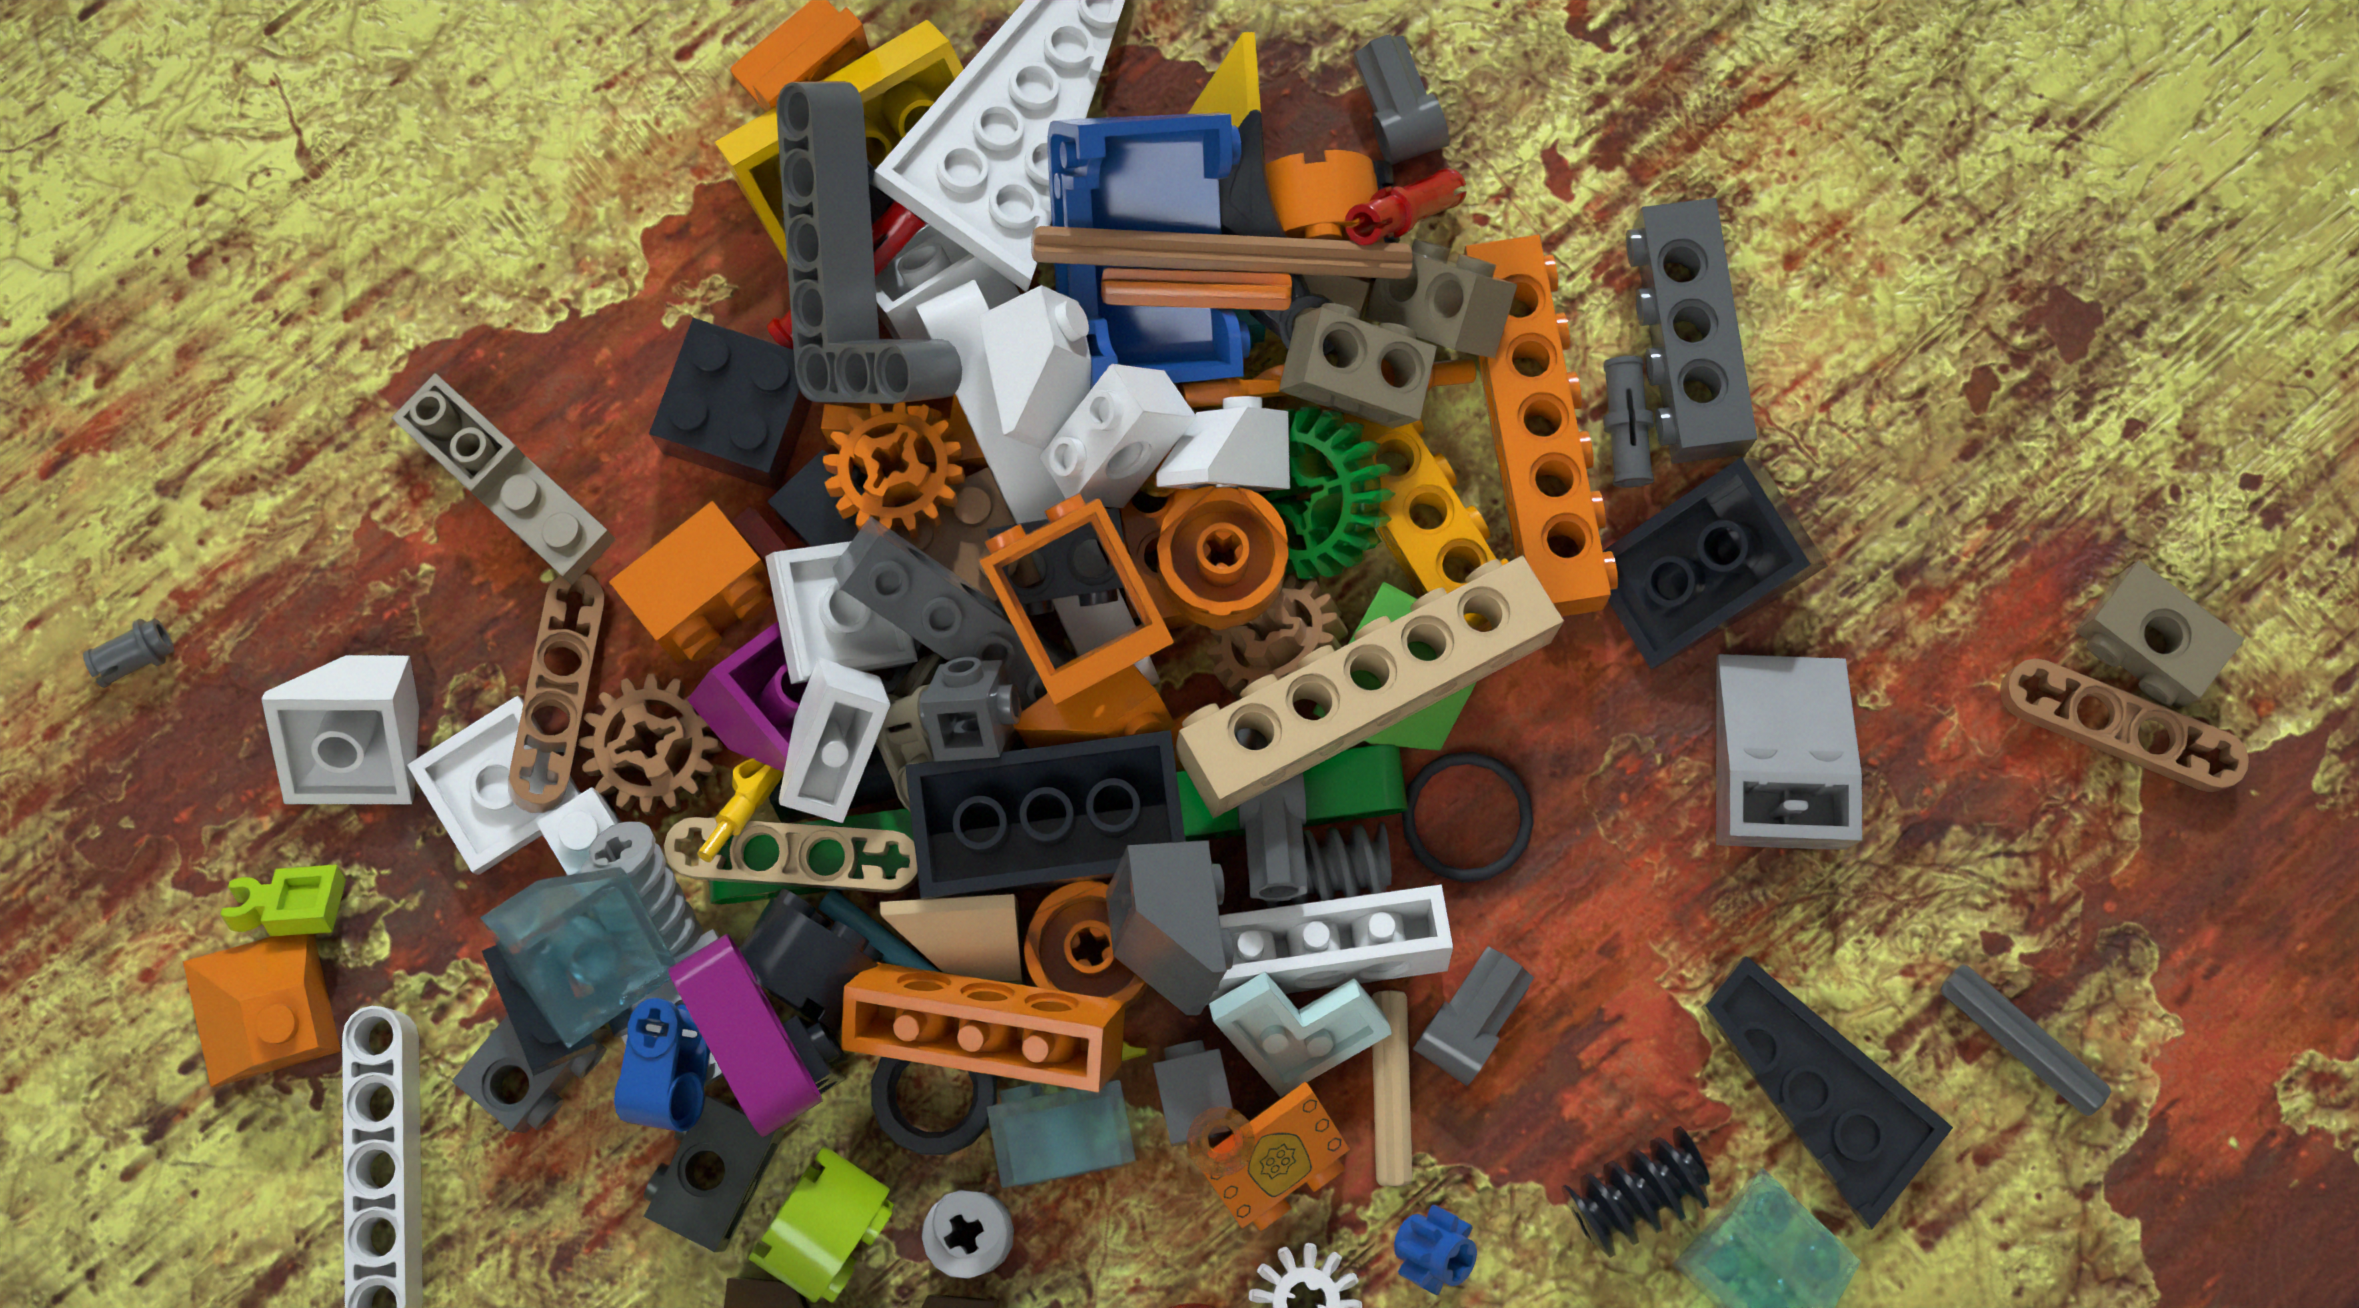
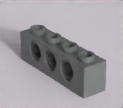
(1694, 238)
(938, 606)

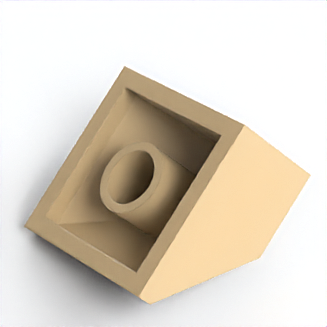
(965, 934)

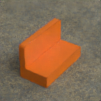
(801, 50)

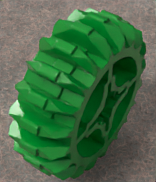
(1330, 536)

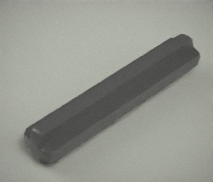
(2025, 1040)

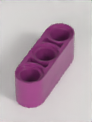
(745, 1035)

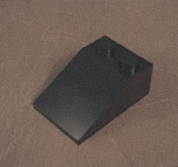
(1709, 561)

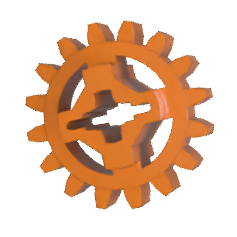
(904, 445)

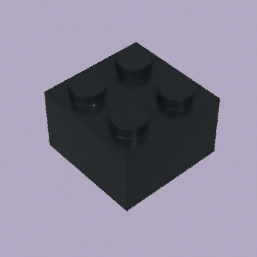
(732, 405)

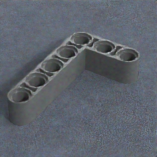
(833, 260)

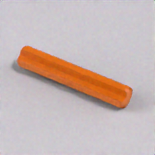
(1196, 288)

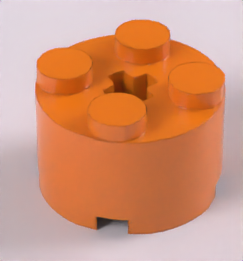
(1318, 195)
(1223, 520)
(1055, 939)

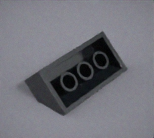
(1041, 814)

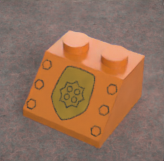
(1292, 1147)

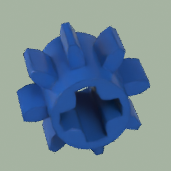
(1435, 1249)

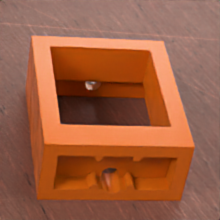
(1106, 658)

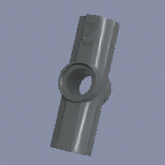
(1274, 833)

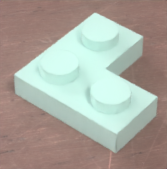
(1294, 1043)

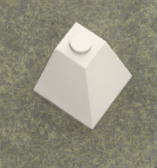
(1037, 362)
(346, 732)

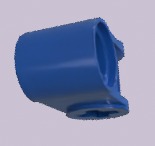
(663, 1070)

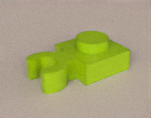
(293, 904)

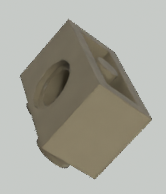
(2194, 638)

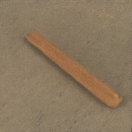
(1220, 252)

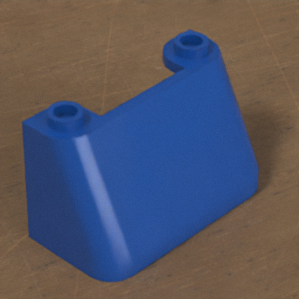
(1156, 178)

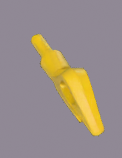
(752, 786)

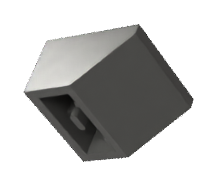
(1169, 920)

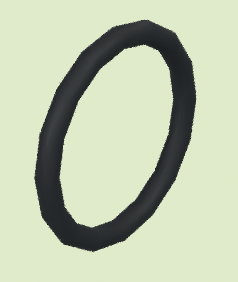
(1516, 786)

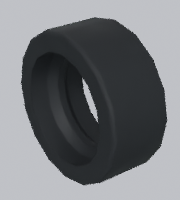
(929, 1143)

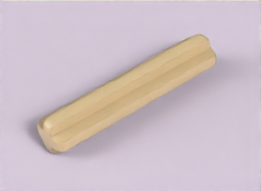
(1392, 1094)

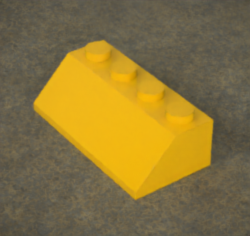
(896, 90)

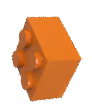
(695, 585)

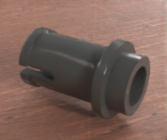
(142, 645)

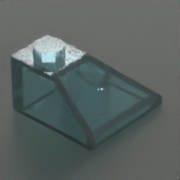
(581, 948)

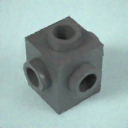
(969, 709)

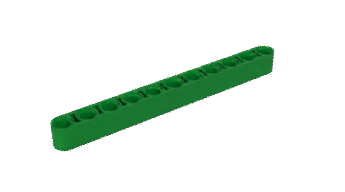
(1340, 789)

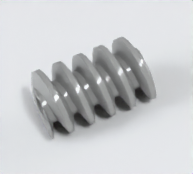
(635, 851)
(944, 1224)

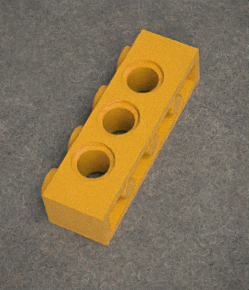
(1430, 483)

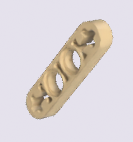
(793, 861)

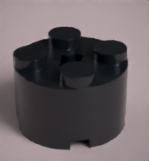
(804, 960)

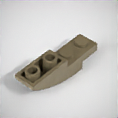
(503, 479)

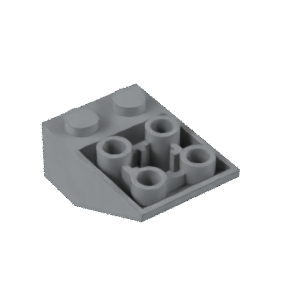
(1786, 753)

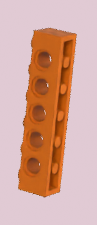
(1572, 583)

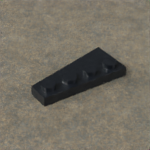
(1836, 1100)

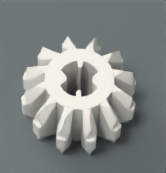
(1312, 1279)

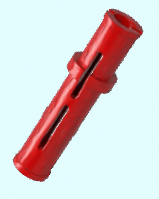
(1400, 208)

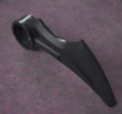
(1250, 211)

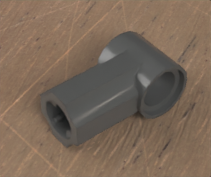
(1404, 115)
(1466, 1027)

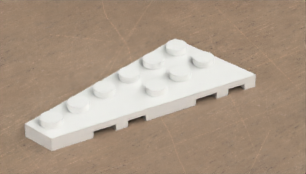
(981, 149)

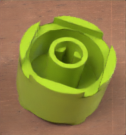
(822, 1226)

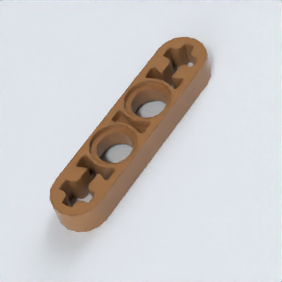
(555, 690)
(2125, 718)

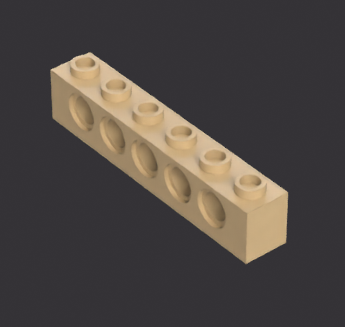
(1230, 774)

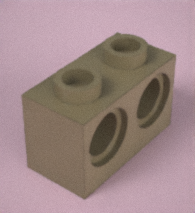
(1446, 301)
(1357, 379)

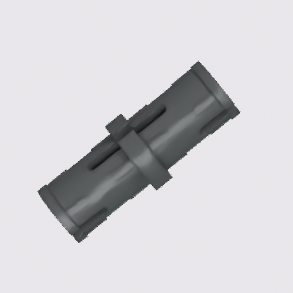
(1628, 421)

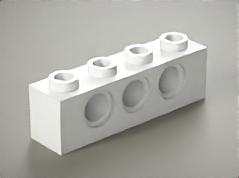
(1340, 940)

